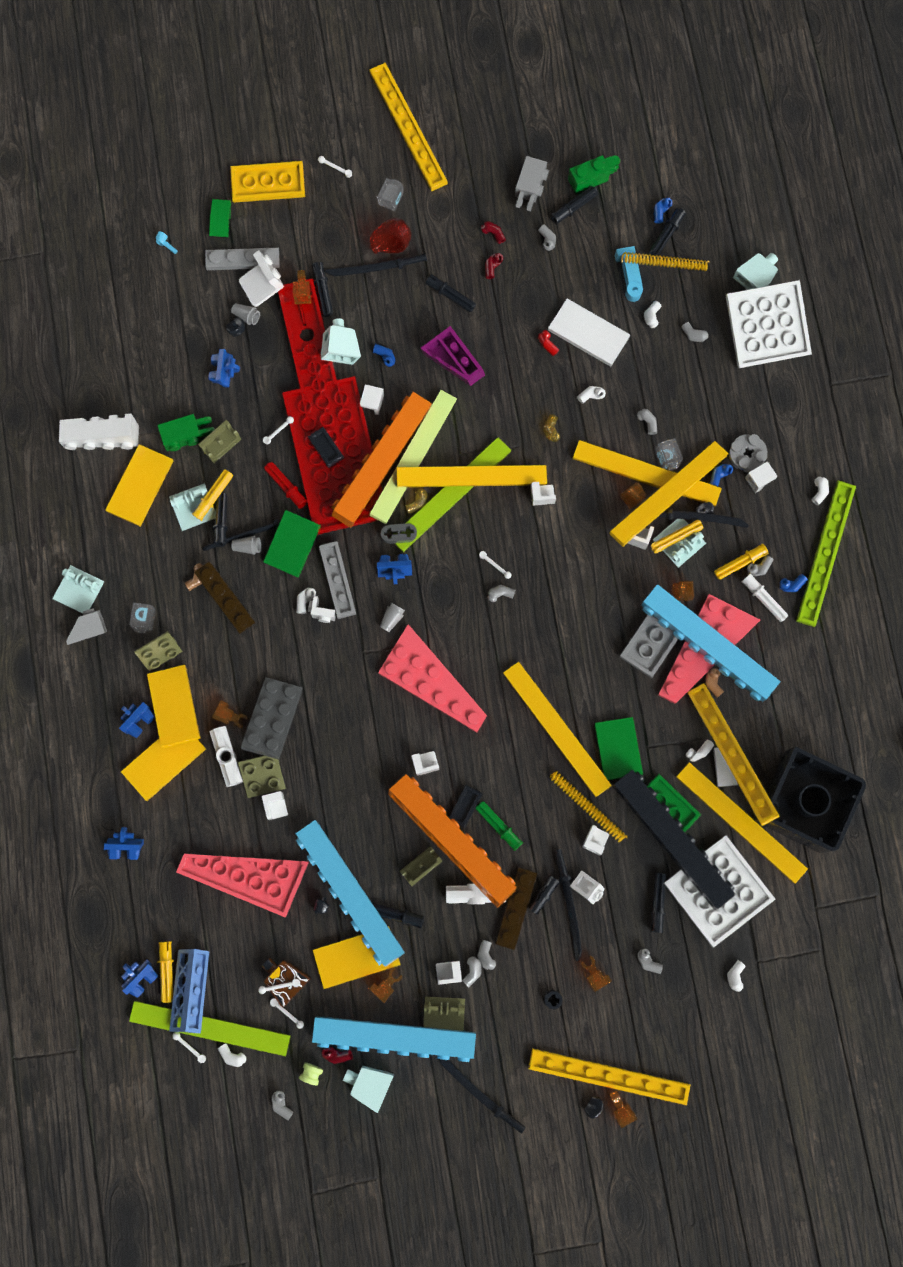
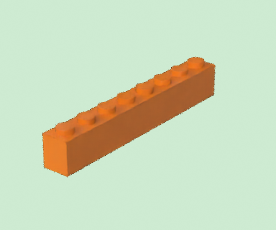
(381, 460)
(452, 841)

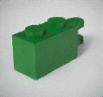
(592, 172)
(184, 432)

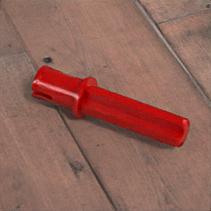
(290, 490)

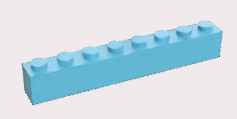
(710, 643)
(350, 893)
(394, 1037)

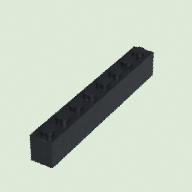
(674, 840)

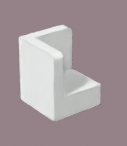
(372, 398)
(760, 477)
(542, 494)
(642, 539)
(425, 763)
(274, 805)
(595, 840)
(448, 972)

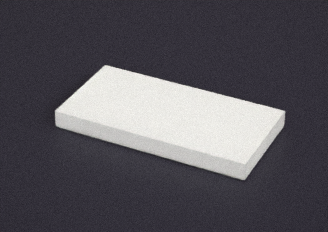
(589, 332)

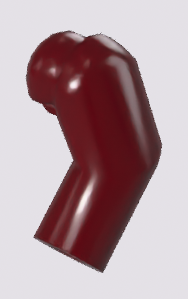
(495, 229)
(491, 263)
(335, 1056)

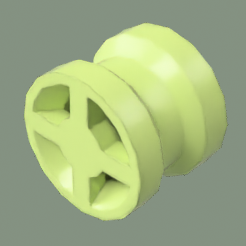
(311, 1074)

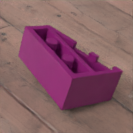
(453, 356)

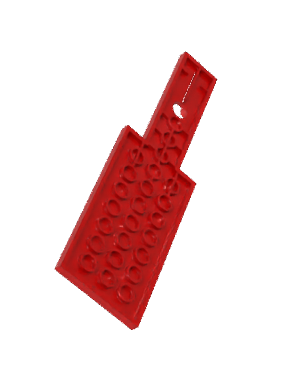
(326, 404)

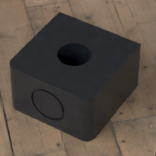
(836, 793)

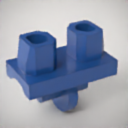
(225, 368)
(394, 569)
(142, 712)
(123, 841)
(132, 984)

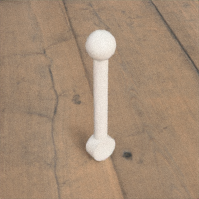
(348, 173)
(267, 440)
(483, 555)
(262, 989)
(299, 1024)
(201, 1058)

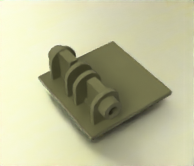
(158, 651)
(261, 775)
(444, 1013)

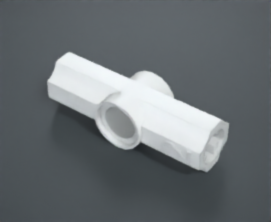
(223, 744)
(465, 894)

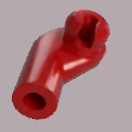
(546, 343)

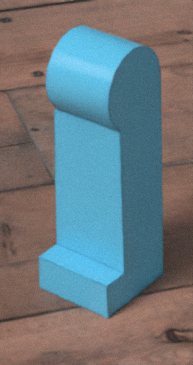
(631, 274)

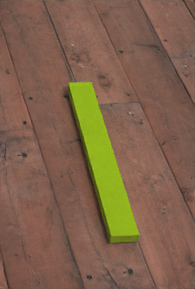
(451, 495)
(826, 553)
(215, 1029)

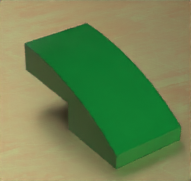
(220, 218)

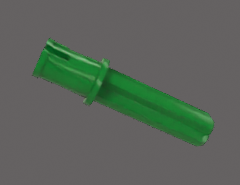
(499, 826)

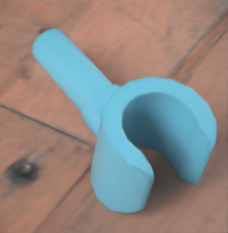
(161, 240)

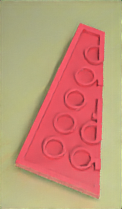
(691, 666)
(423, 675)
(255, 880)

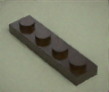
(224, 597)
(516, 909)

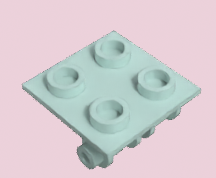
(186, 503)
(683, 549)
(78, 589)

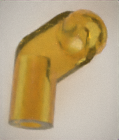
(549, 429)
(419, 502)

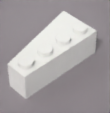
(99, 433)

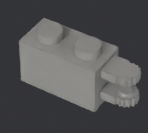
(530, 181)

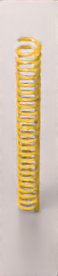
(681, 265)
(576, 795)

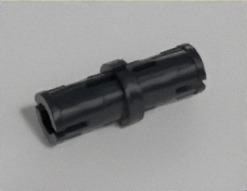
(543, 895)

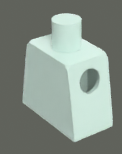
(757, 271)
(340, 344)
(369, 1086)

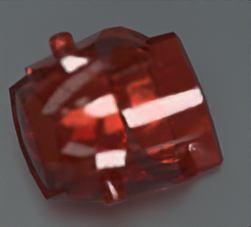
(391, 237)

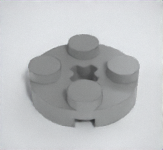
(752, 443)

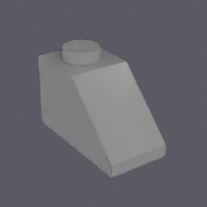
(87, 626)

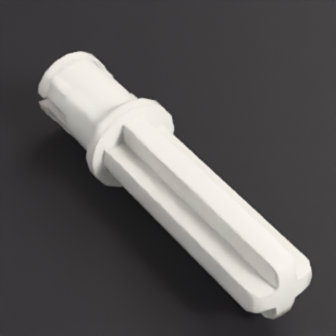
(759, 591)

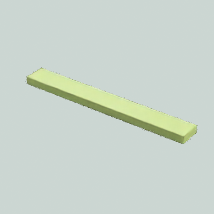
(414, 454)

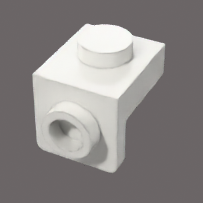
(324, 615)

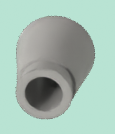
(249, 314)
(247, 545)
(391, 617)

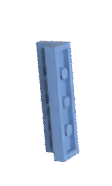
(192, 991)

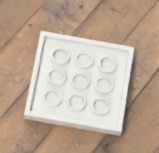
(768, 324)
(749, 898)

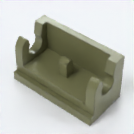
(219, 441)
(421, 866)

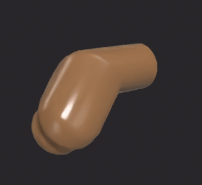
(194, 582)
(712, 680)

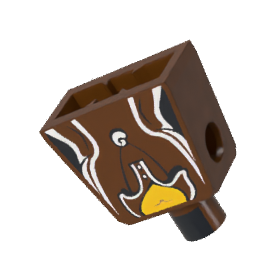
(284, 973)

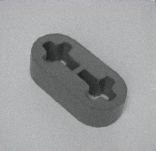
(399, 538)

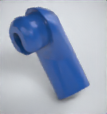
(661, 207)
(386, 353)
(720, 472)
(793, 586)

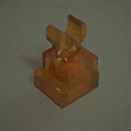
(301, 289)
(633, 495)
(683, 591)
(224, 714)
(596, 978)
(384, 990)
(623, 1113)

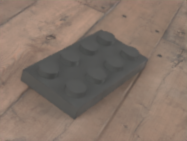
(272, 718)

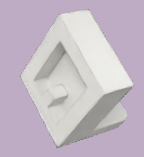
(587, 887)

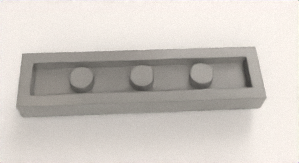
(238, 258)
(337, 580)

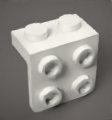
(262, 280)

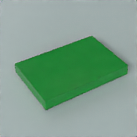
(292, 543)
(618, 748)
(677, 804)

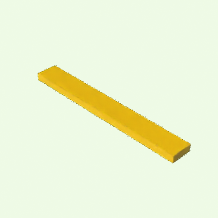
(408, 127)
(640, 471)
(470, 476)
(668, 494)
(557, 729)
(733, 755)
(742, 823)
(609, 1076)

